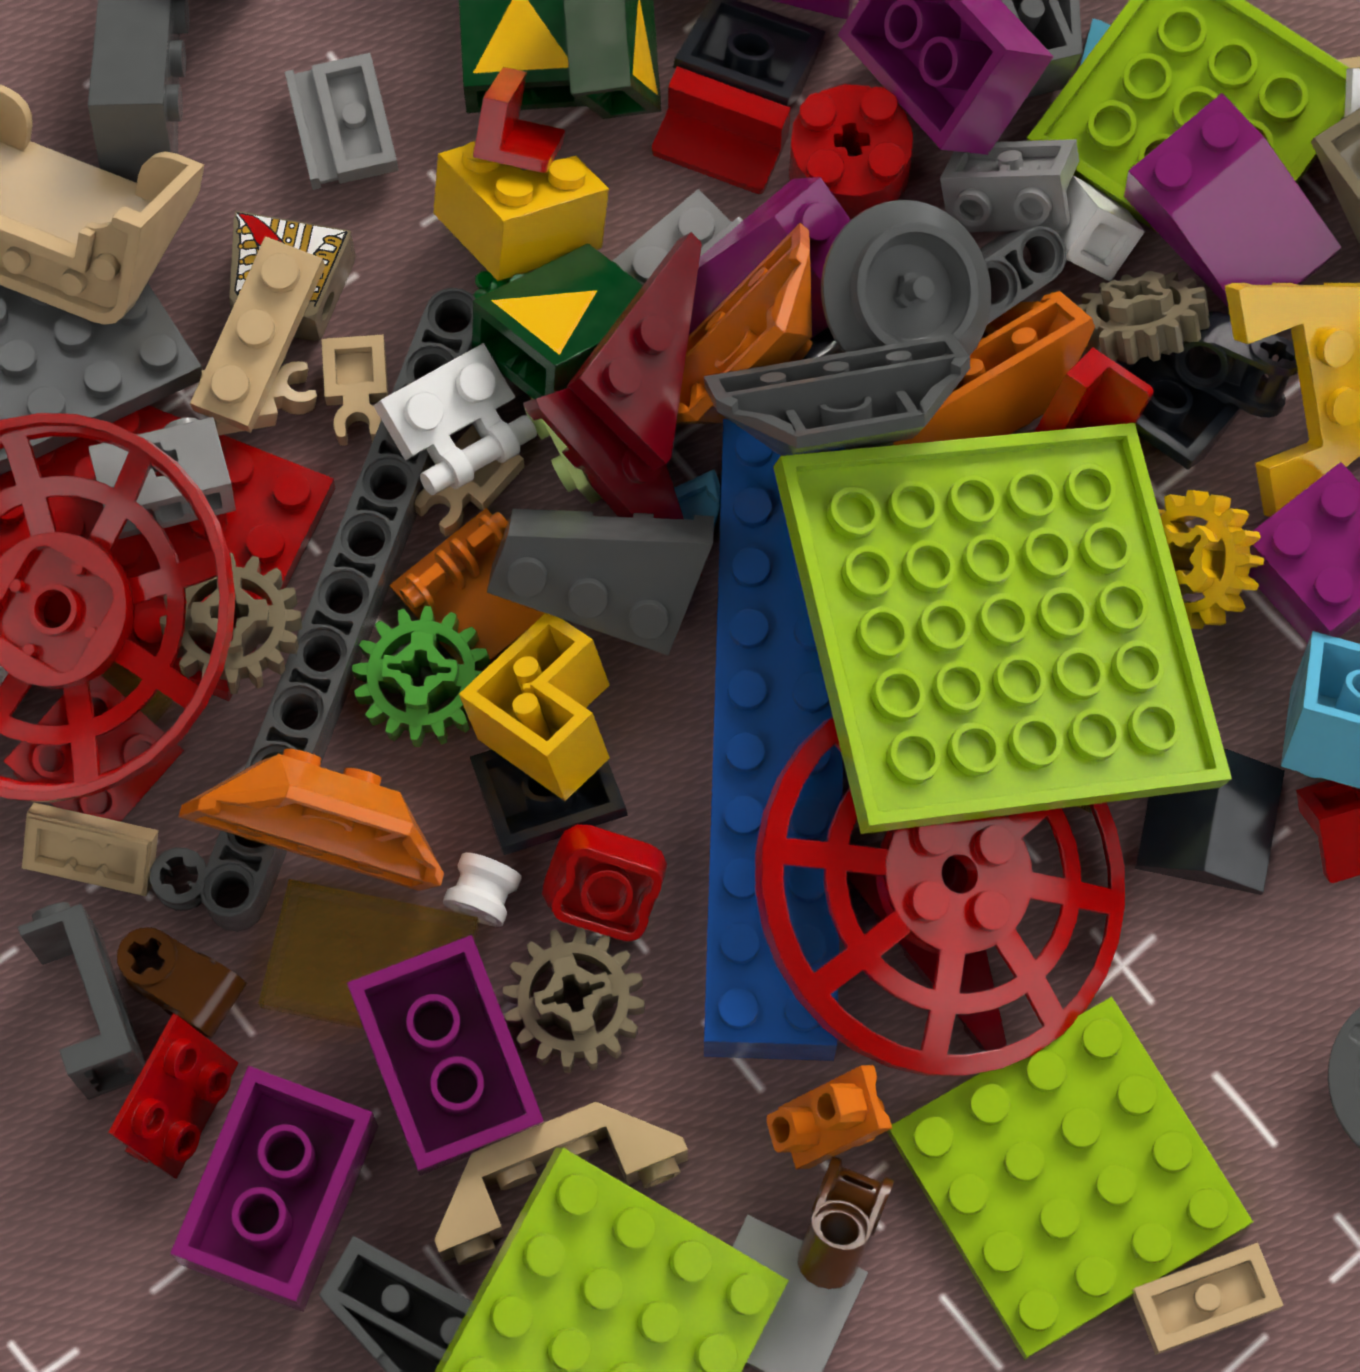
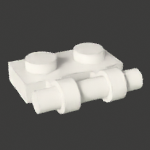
(446, 402)

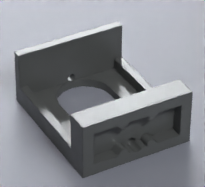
(115, 1055)

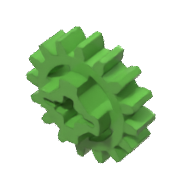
(397, 673)

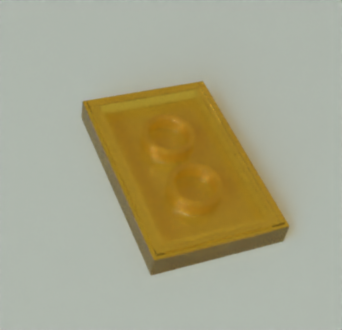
(342, 935)

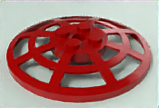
(100, 603)
(941, 920)

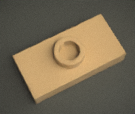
(89, 849)

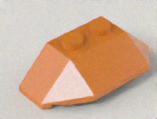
(753, 327)
(1013, 371)
(323, 817)

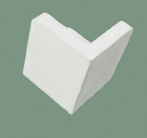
(1098, 230)

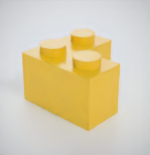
(518, 216)
(536, 702)

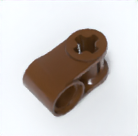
(185, 985)
(840, 1225)

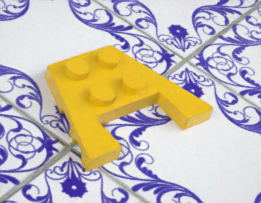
(1327, 356)

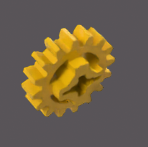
(1210, 557)

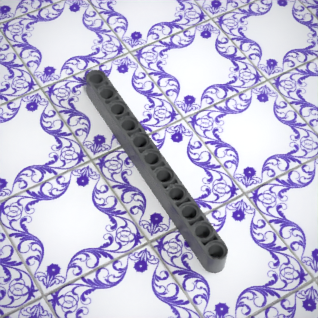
(336, 632)

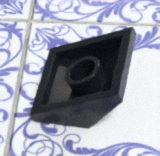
(751, 50)
(1178, 417)
(530, 814)
(1216, 832)

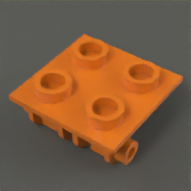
(456, 581)

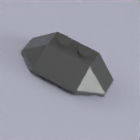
(842, 397)

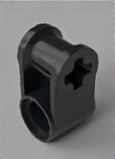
(1238, 367)

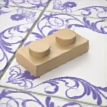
(1206, 1298)

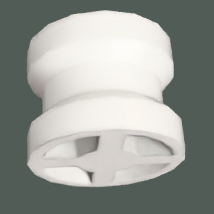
(482, 889)

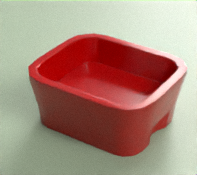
(604, 881)

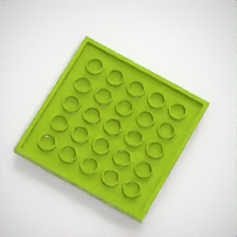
(999, 626)

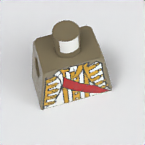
(326, 242)

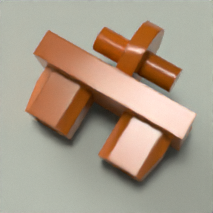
(830, 1119)

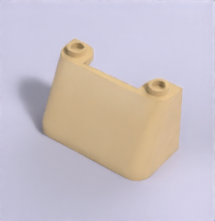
(79, 230)

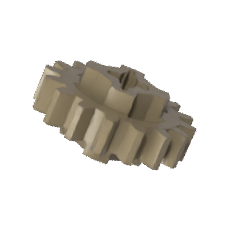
(1145, 316)
(255, 625)
(548, 1005)

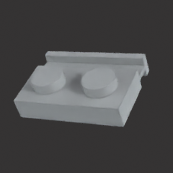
(342, 121)

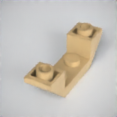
(639, 1147)

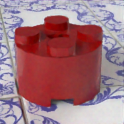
(856, 123)

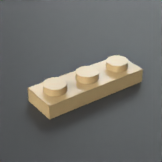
(257, 334)

